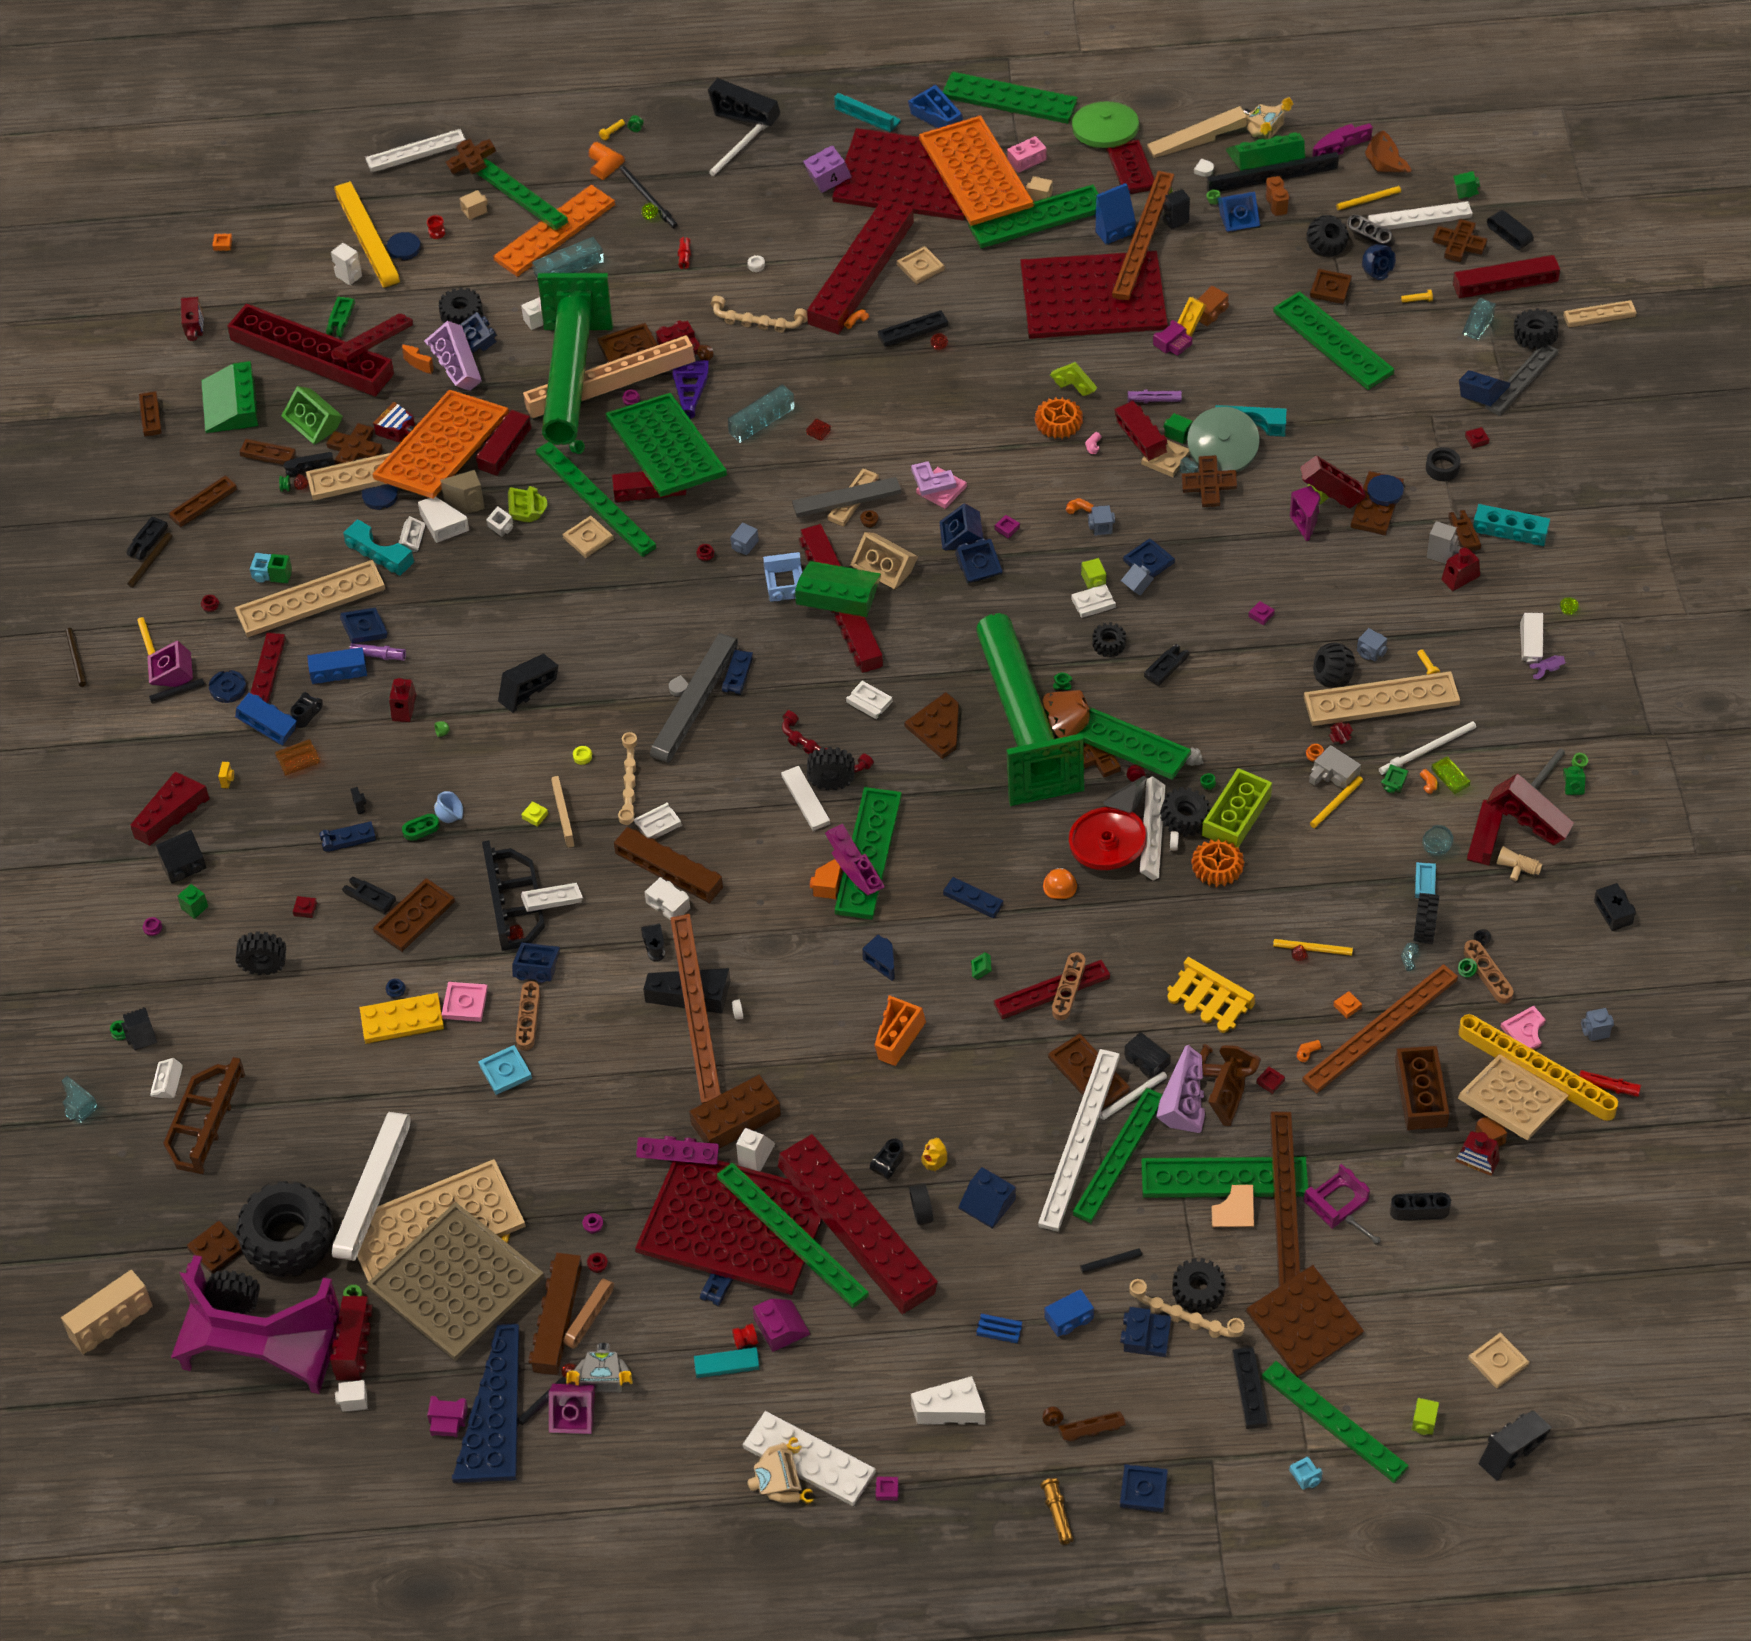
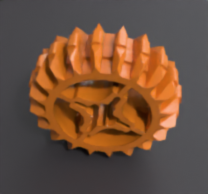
(1058, 418)
(1205, 862)

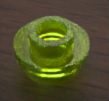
(649, 211)
(1569, 605)

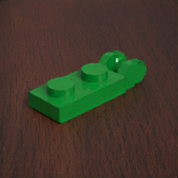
(340, 315)

